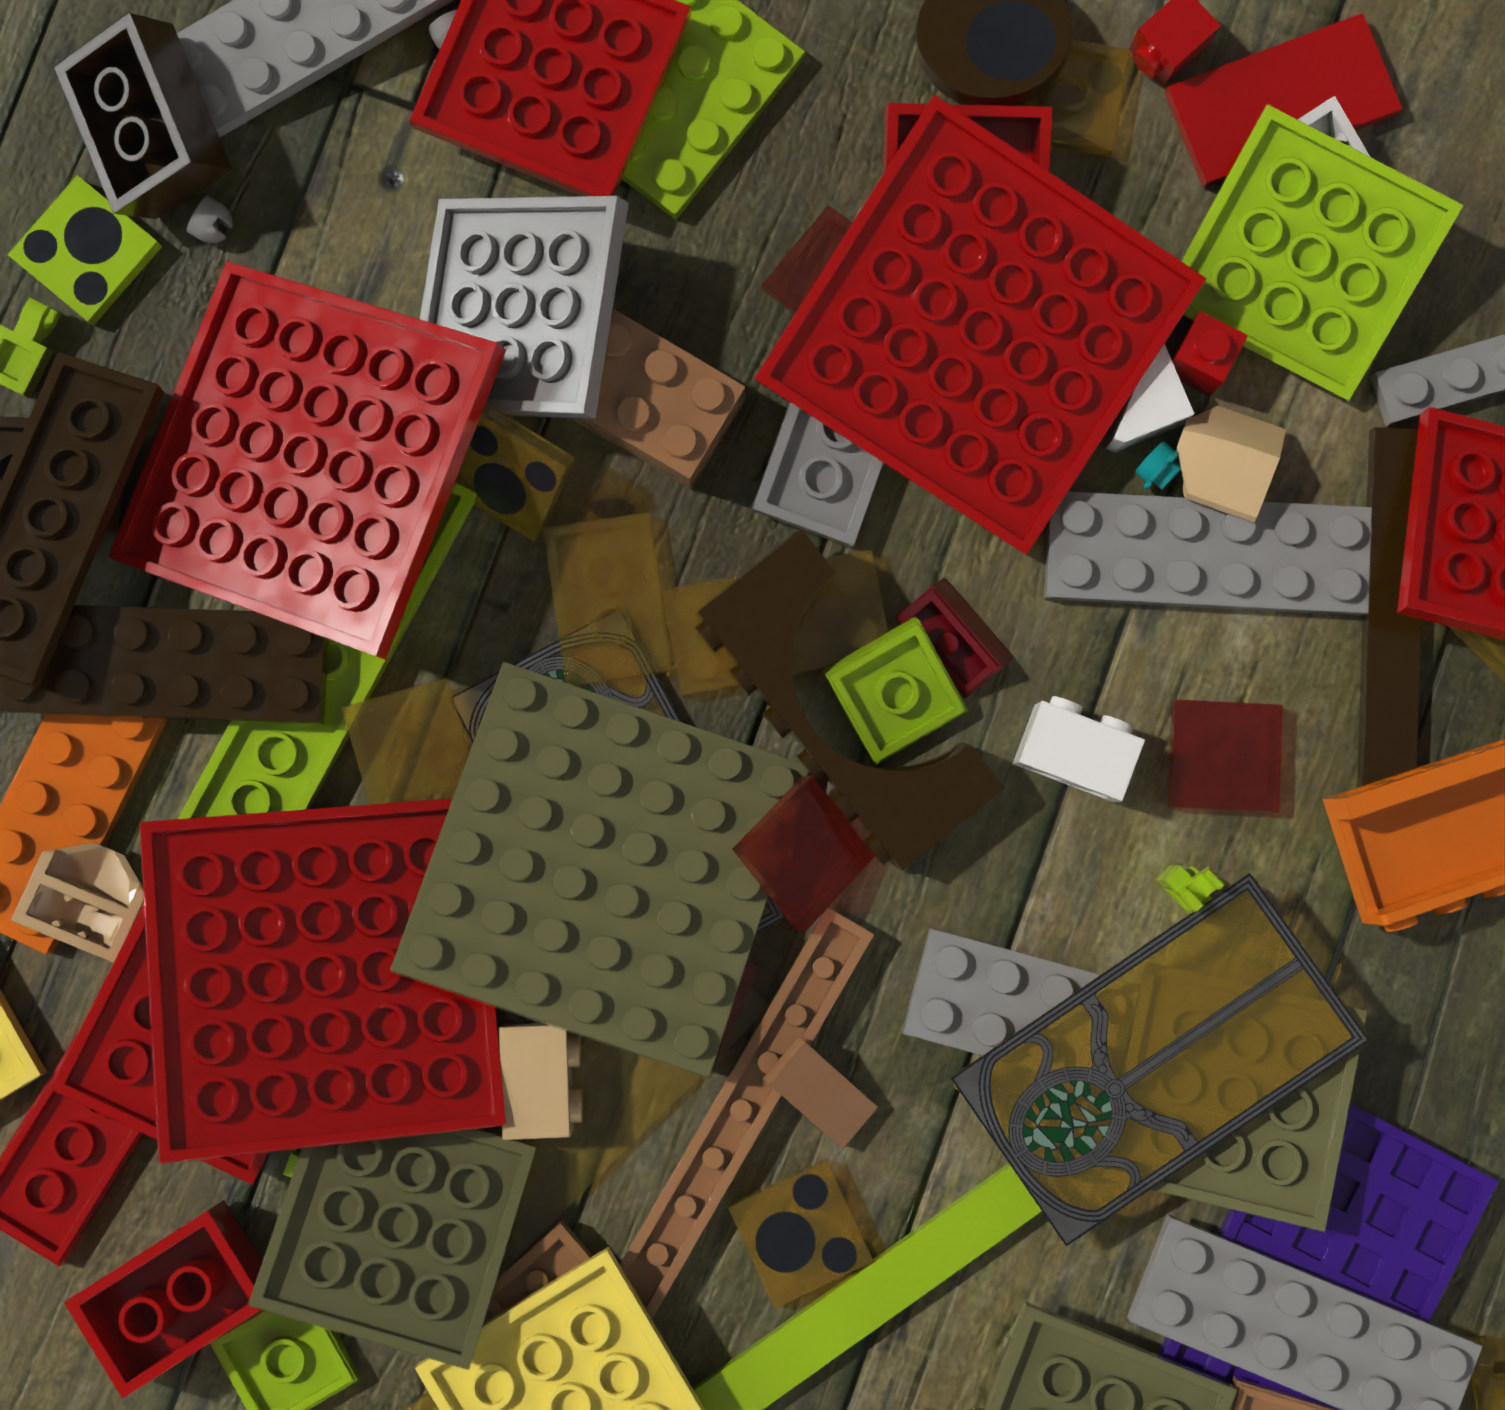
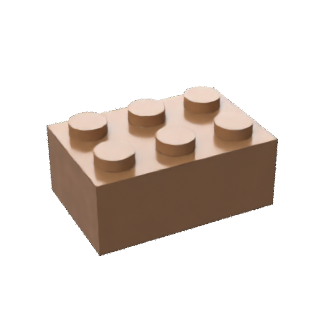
(662, 402)

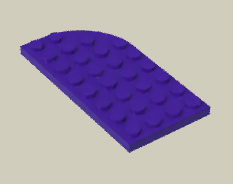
(1389, 1234)

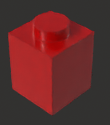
(1173, 39)
(1206, 353)

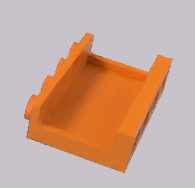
(1424, 837)

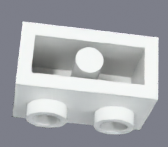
(1079, 749)

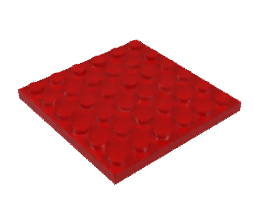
(979, 326)
(308, 456)
(281, 990)

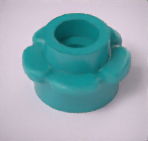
(1159, 467)

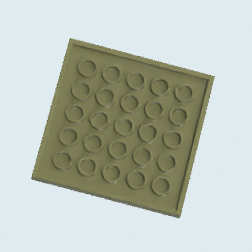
(597, 871)

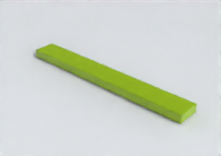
(871, 1295)

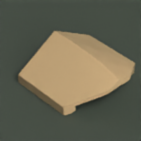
(1229, 460)
(82, 898)

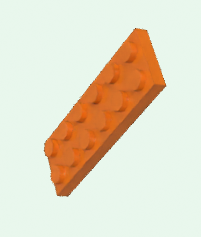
(67, 796)

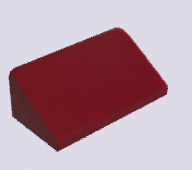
(959, 636)

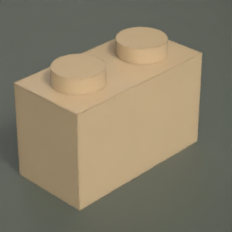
(538, 1081)

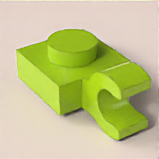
(20, 350)
(1189, 886)

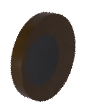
(993, 48)

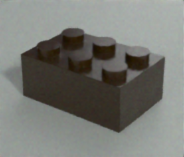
(142, 117)

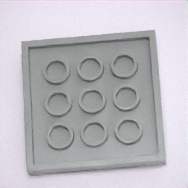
(536, 283)

